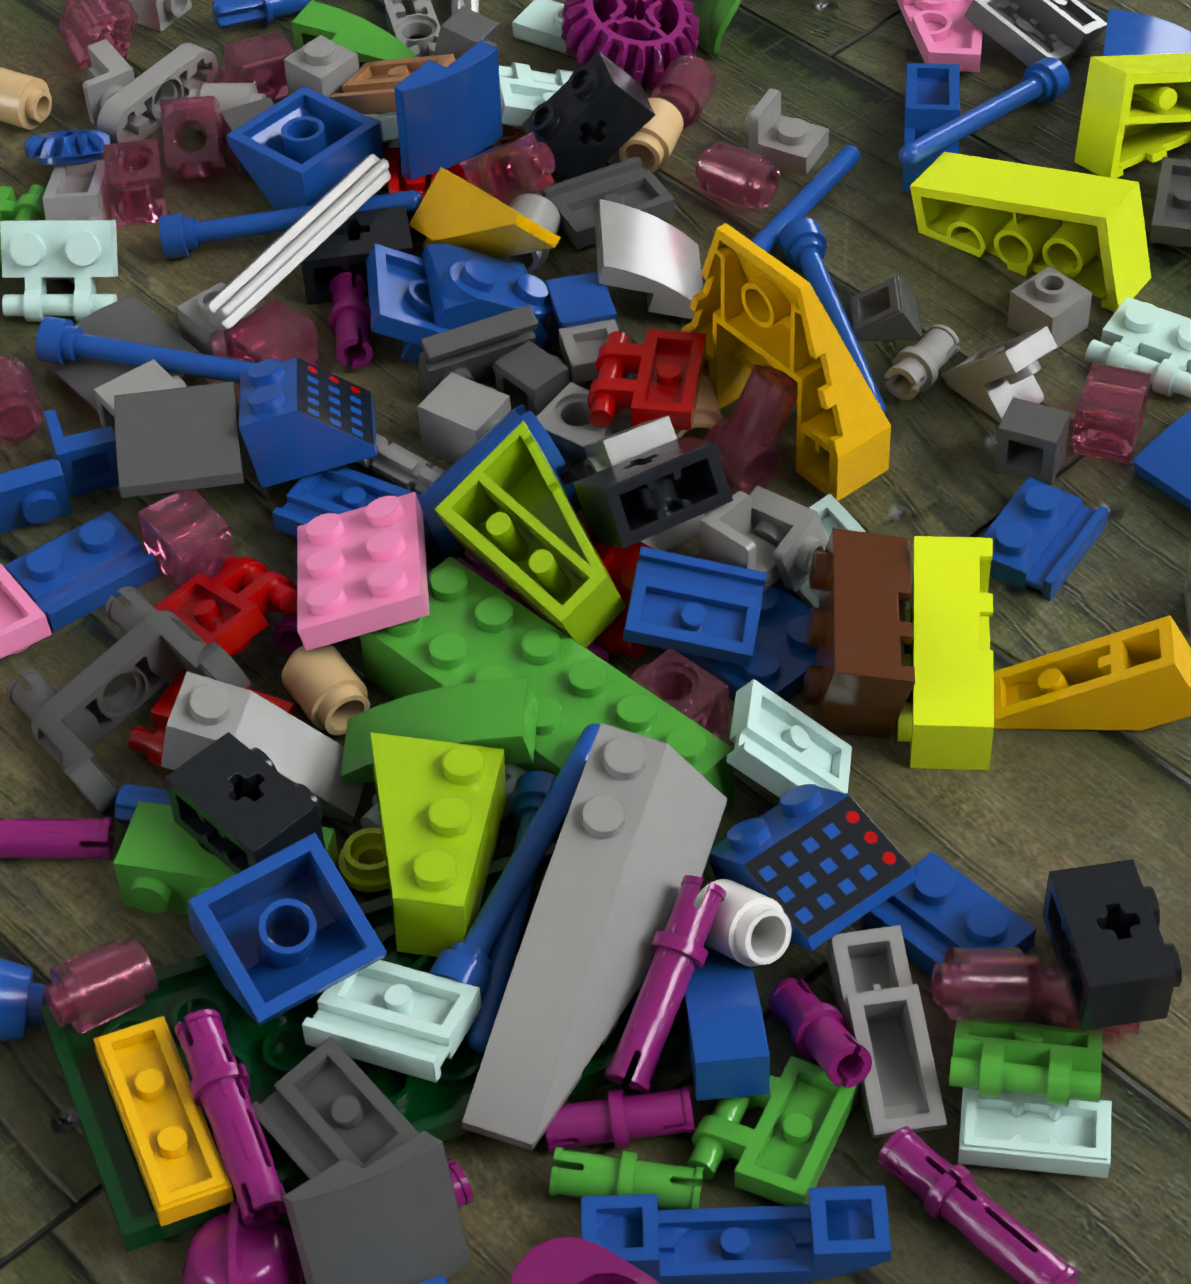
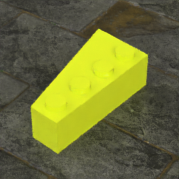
(1039, 219)

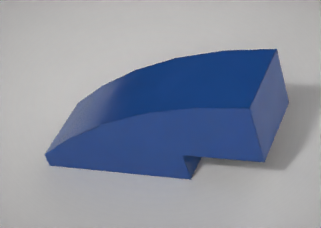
(930, 101)
(725, 1030)

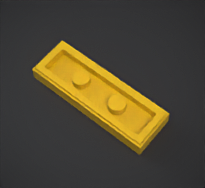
(163, 1121)

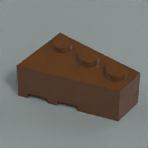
(859, 633)

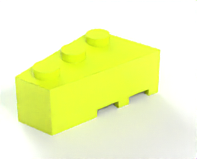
(1133, 111)
(953, 690)

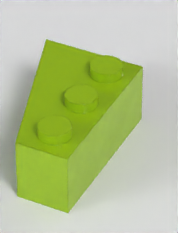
(530, 538)
(438, 834)

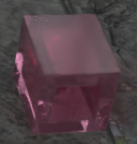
(273, 334)

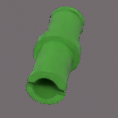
(603, 1175)

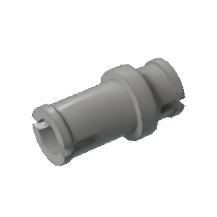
(918, 365)

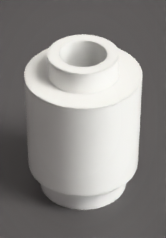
(747, 925)

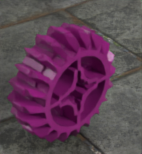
(631, 33)

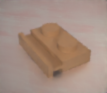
(373, 85)

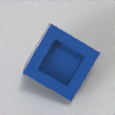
(578, 302)
(85, 457)

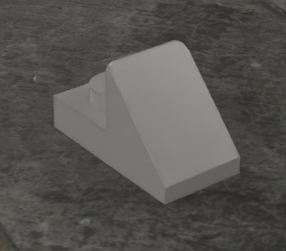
(1002, 372)

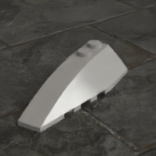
(609, 887)

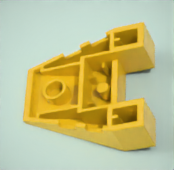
(771, 316)

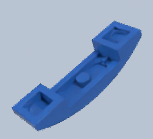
(745, 1245)

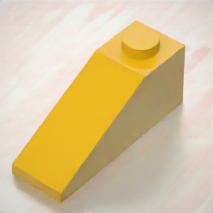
(473, 219)
(1108, 683)

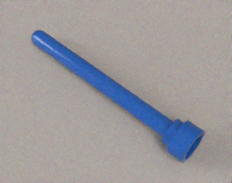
(1040, 84)
(808, 196)
(183, 234)
(805, 248)
(63, 342)
(526, 800)
(469, 959)

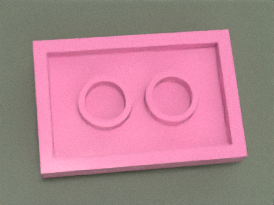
(361, 571)

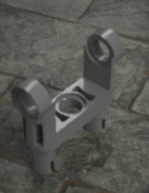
(79, 716)

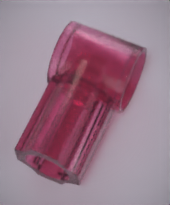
(751, 432)

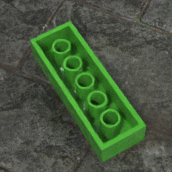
(489, 636)

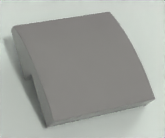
(648, 257)

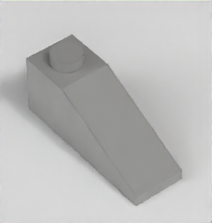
(299, 752)

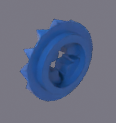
(67, 146)

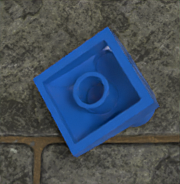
(476, 286)

